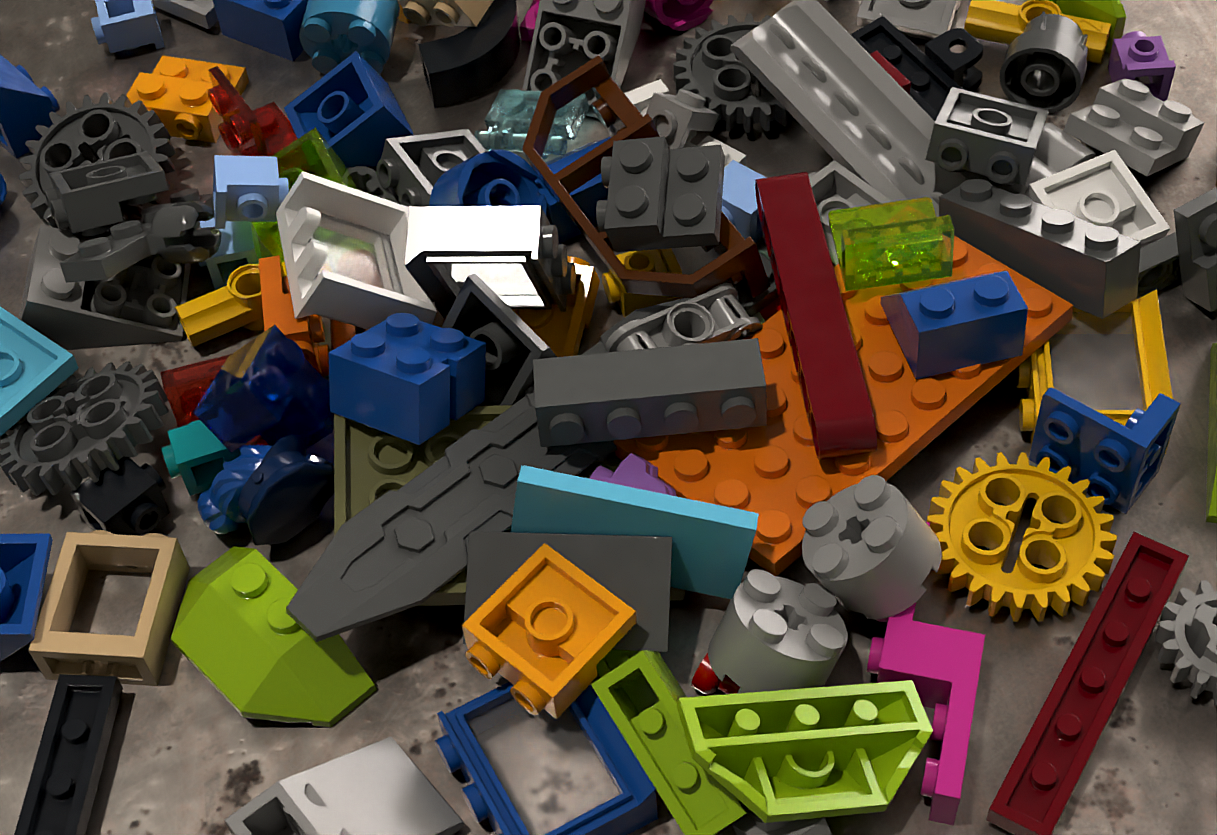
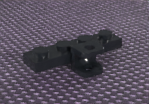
(929, 73)

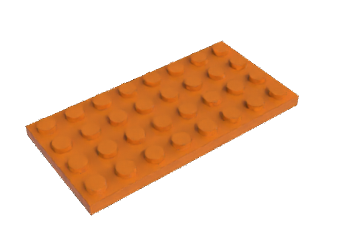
(776, 465)

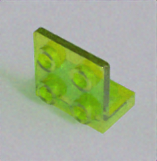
(892, 243)

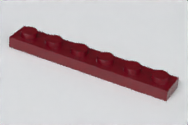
(1087, 689)

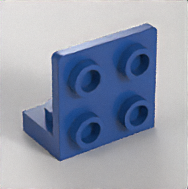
(1110, 455)

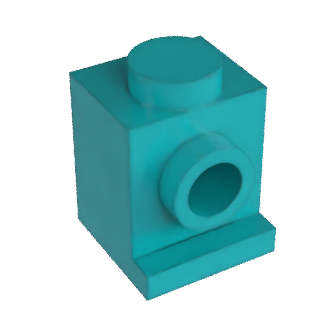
(196, 456)

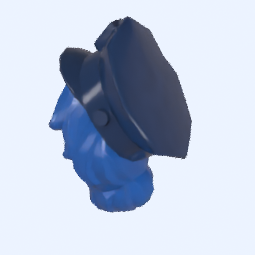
(270, 489)

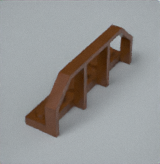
(737, 257)

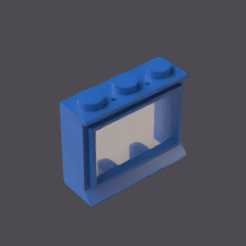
(545, 771)

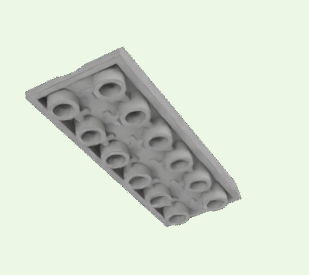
(847, 102)

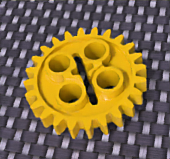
(1074, 551)

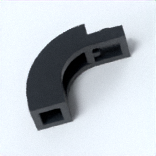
(474, 58)

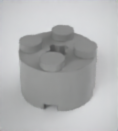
(870, 548)
(778, 635)

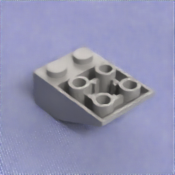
(577, 31)
(101, 313)
(355, 794)

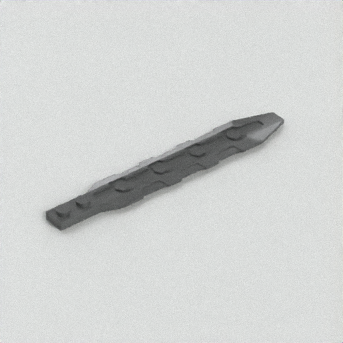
(419, 535)

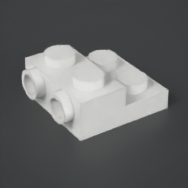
(1104, 195)

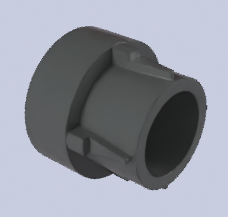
(1045, 63)

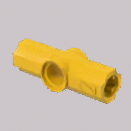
(1005, 21)
(225, 308)

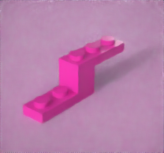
(946, 675)

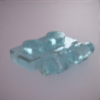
(512, 115)

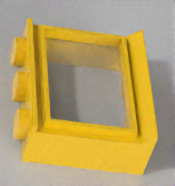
(1101, 363)

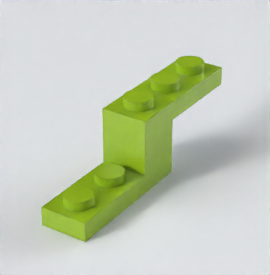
(643, 705)

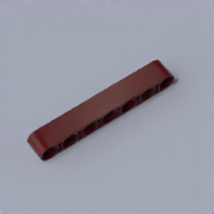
(815, 318)

